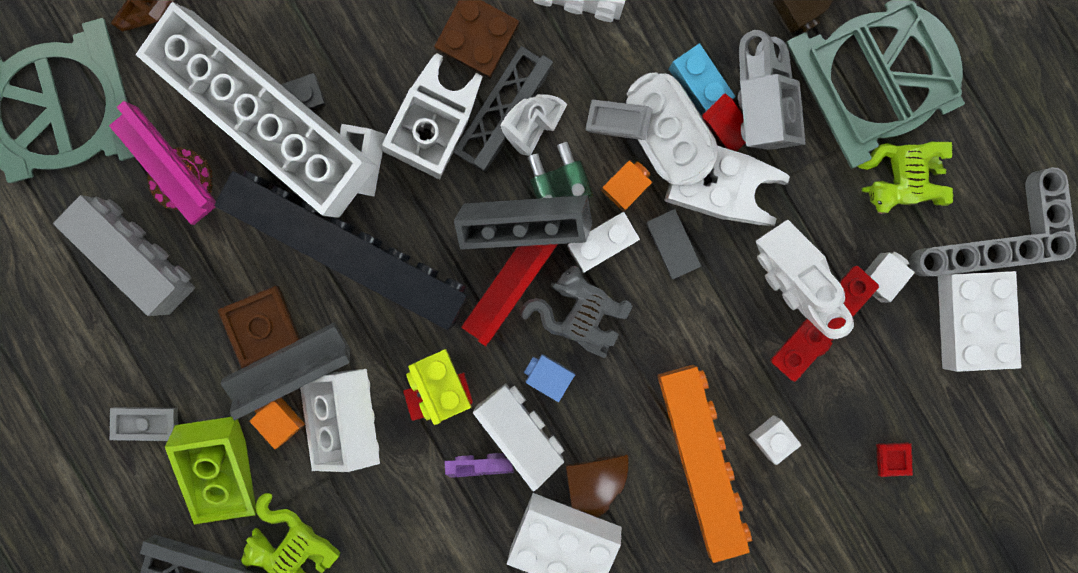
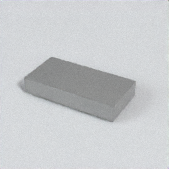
(619, 119)

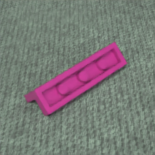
(162, 163)

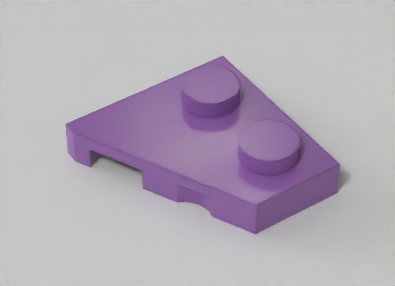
(467, 466)

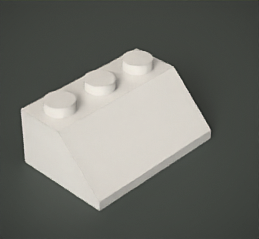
(340, 422)
(520, 435)

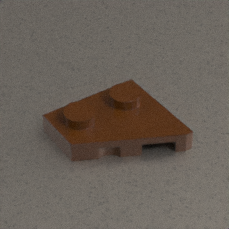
(140, 13)

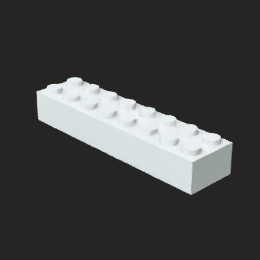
(256, 111)

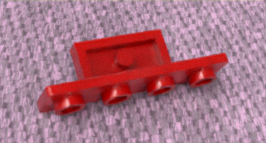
(808, 341)

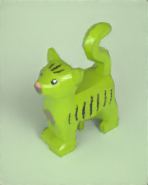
(910, 174)
(294, 549)

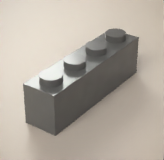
(523, 222)

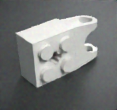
(432, 108)
(731, 190)
(804, 278)

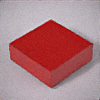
(894, 459)

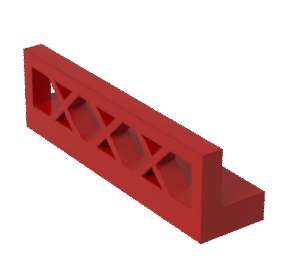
(506, 291)

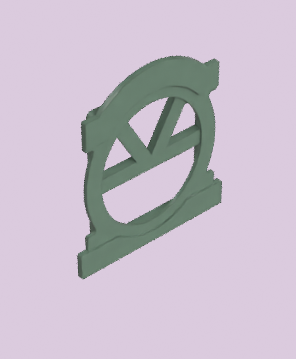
(91, 49)
(859, 136)

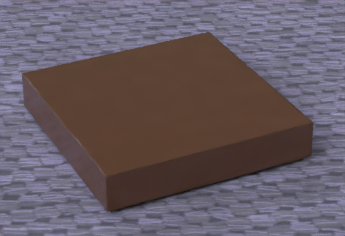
(258, 325)

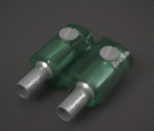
(563, 182)

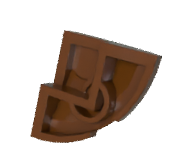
(596, 483)

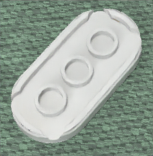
(677, 135)

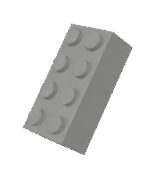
(125, 255)

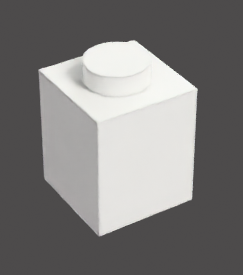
(890, 273)
(775, 440)

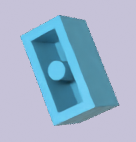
(700, 78)

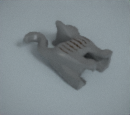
(584, 317)

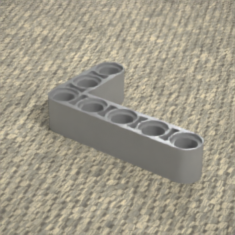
(1007, 249)

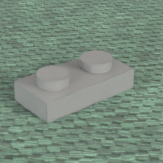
(142, 423)

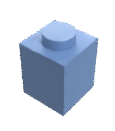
(548, 376)

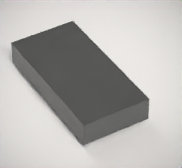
(673, 244)

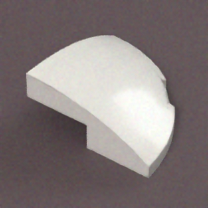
(529, 119)

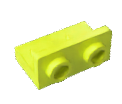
(438, 386)

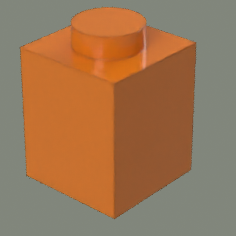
(627, 185)
(276, 422)

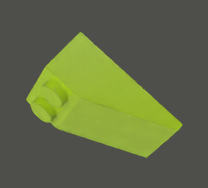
(212, 469)

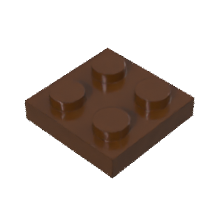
(477, 35)

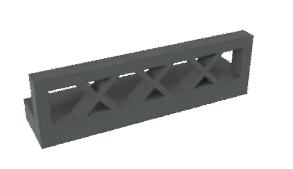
(528, 90)
(286, 370)
(190, 557)

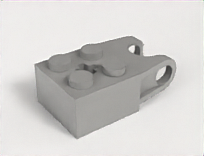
(769, 95)

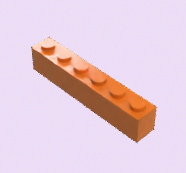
(704, 464)

